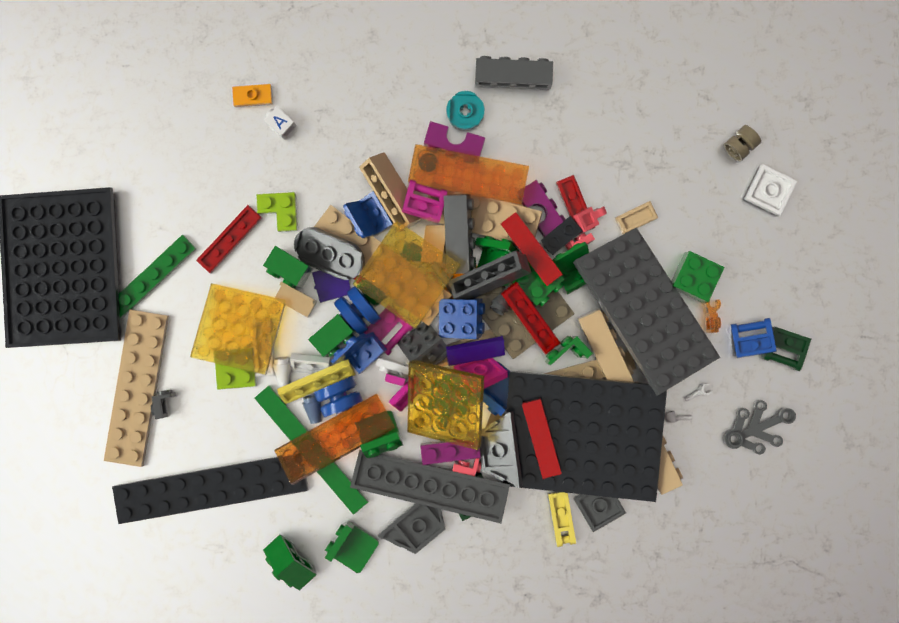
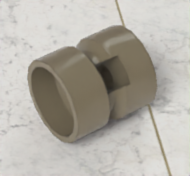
(739, 145)

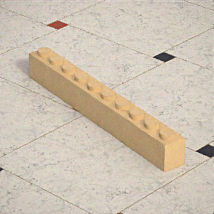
(614, 368)

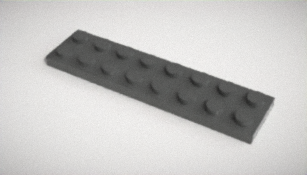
(431, 486)

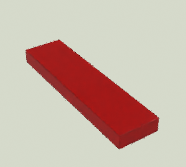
(229, 239)
(531, 248)
(530, 318)
(541, 438)

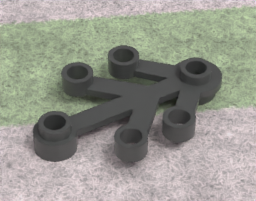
(756, 429)

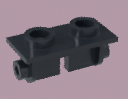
(561, 235)

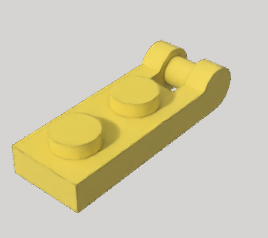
(561, 518)

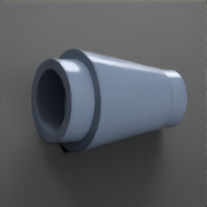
(312, 408)

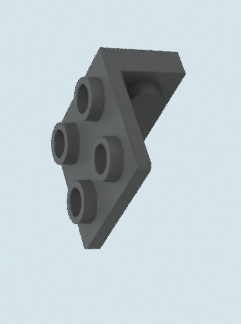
(423, 345)

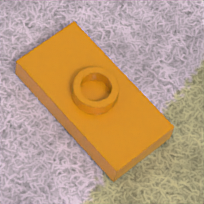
(252, 95)

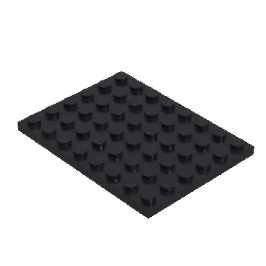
(59, 268)
(601, 433)

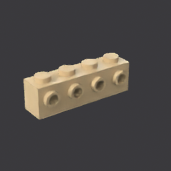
(388, 188)

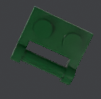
(791, 343)

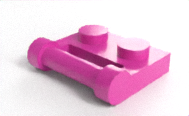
(422, 206)
(385, 325)

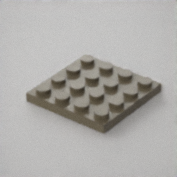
(515, 335)

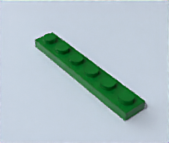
(154, 274)

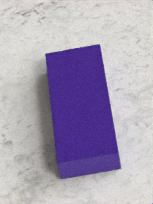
(475, 351)

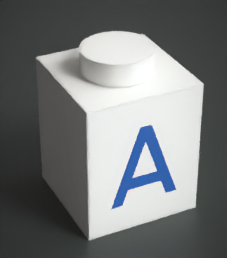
(279, 122)

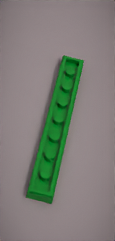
(293, 428)

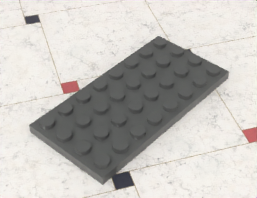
(646, 310)

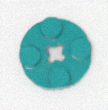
(473, 103)

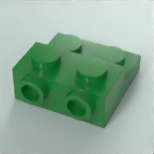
(536, 288)

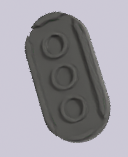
(329, 253)

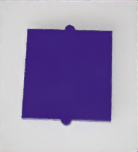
(329, 287)

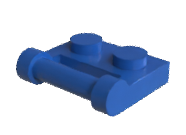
(753, 344)

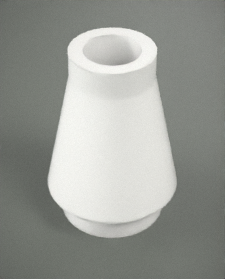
(282, 370)

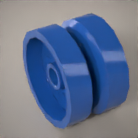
(355, 312)
(339, 399)

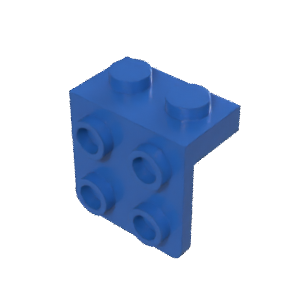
(368, 216)
(461, 318)
(360, 351)
(496, 395)

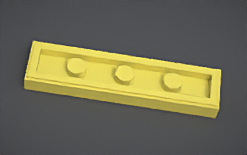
(316, 381)

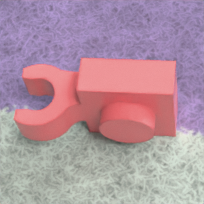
(589, 218)

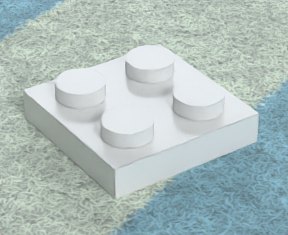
(770, 190)

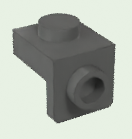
(159, 407)

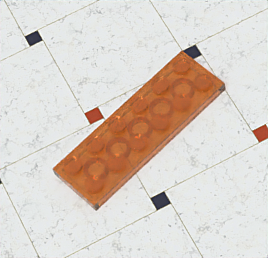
(469, 174)
(334, 439)

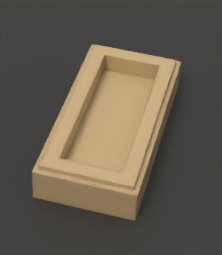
(636, 217)

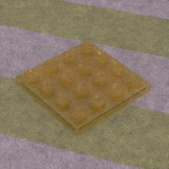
(406, 274)
(238, 329)
(445, 404)

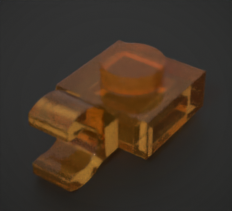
(712, 320)

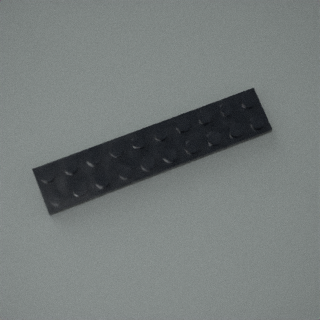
(203, 490)

